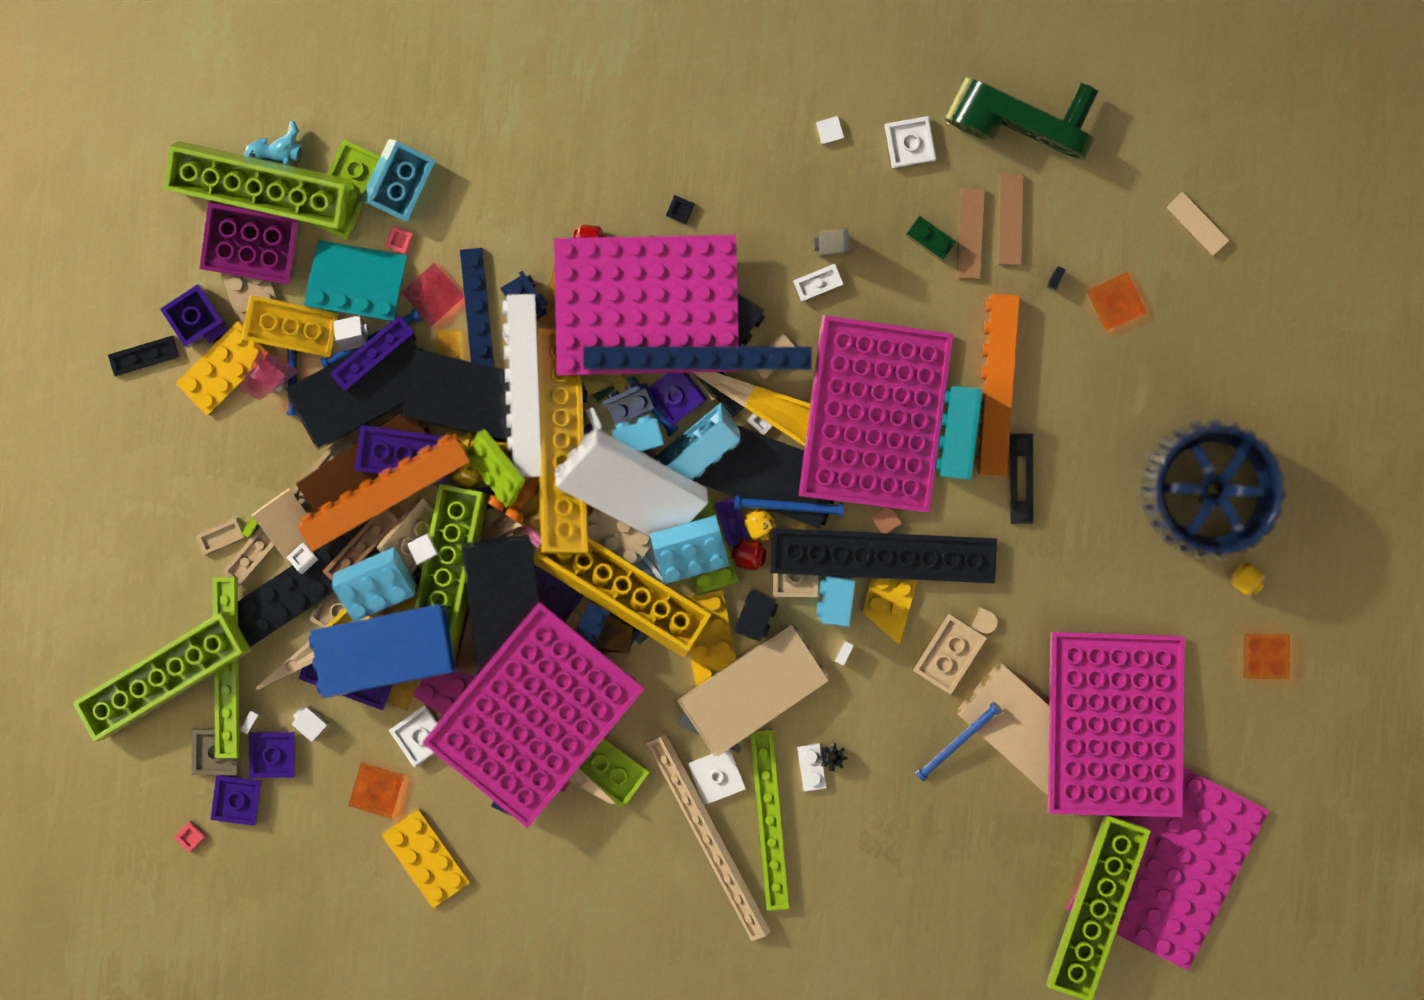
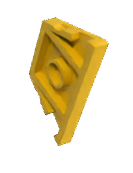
(889, 604)

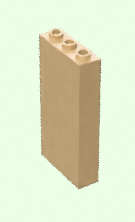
(753, 690)
(1020, 729)

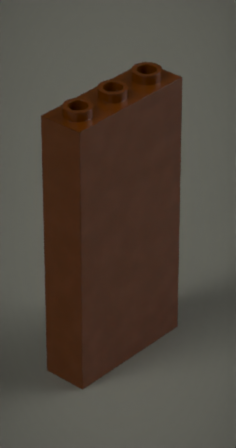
(339, 472)

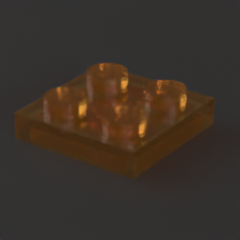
(1116, 301)
(1266, 656)
(376, 790)

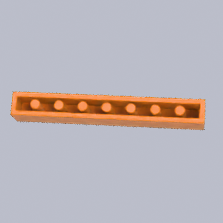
(998, 384)
(383, 491)

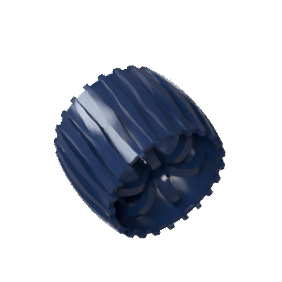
(1269, 492)

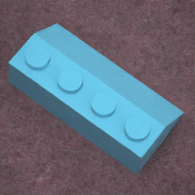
(701, 444)

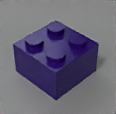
(192, 315)

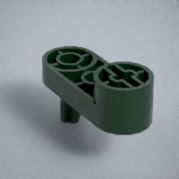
(983, 109)

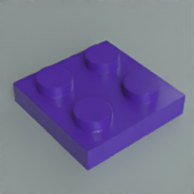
(676, 396)
(271, 754)
(236, 800)

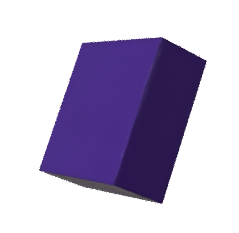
(216, 333)

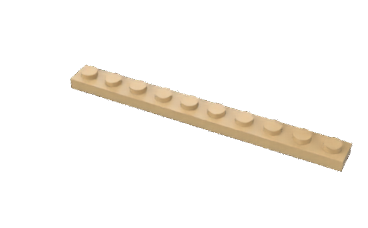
(259, 544)
(708, 837)

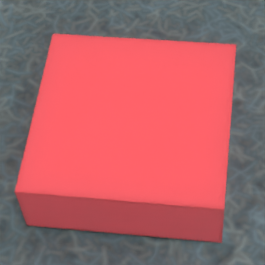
(399, 240)
(190, 836)

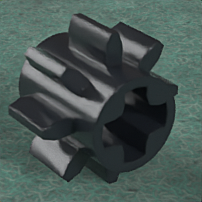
(835, 762)

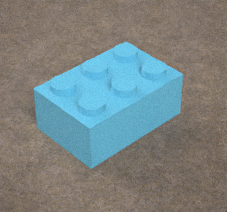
(397, 180)
(640, 436)
(689, 549)
(373, 584)
(836, 600)

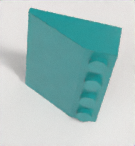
(356, 281)
(959, 432)

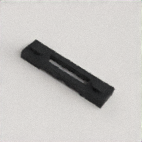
(1021, 511)

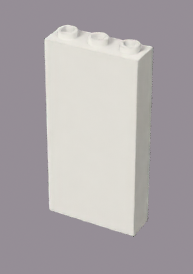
(629, 485)

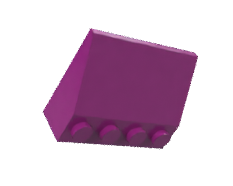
(249, 243)

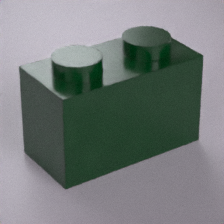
(930, 238)

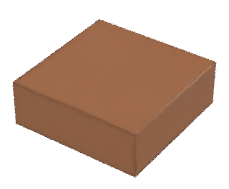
(886, 520)

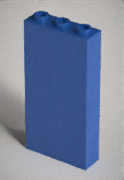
(382, 651)

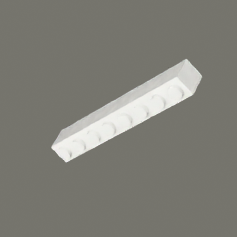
(523, 384)

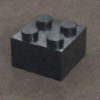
(755, 615)

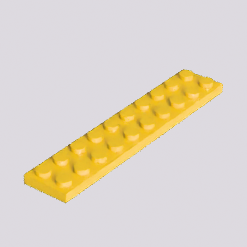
(561, 431)

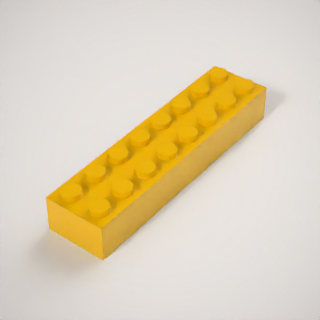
(628, 594)

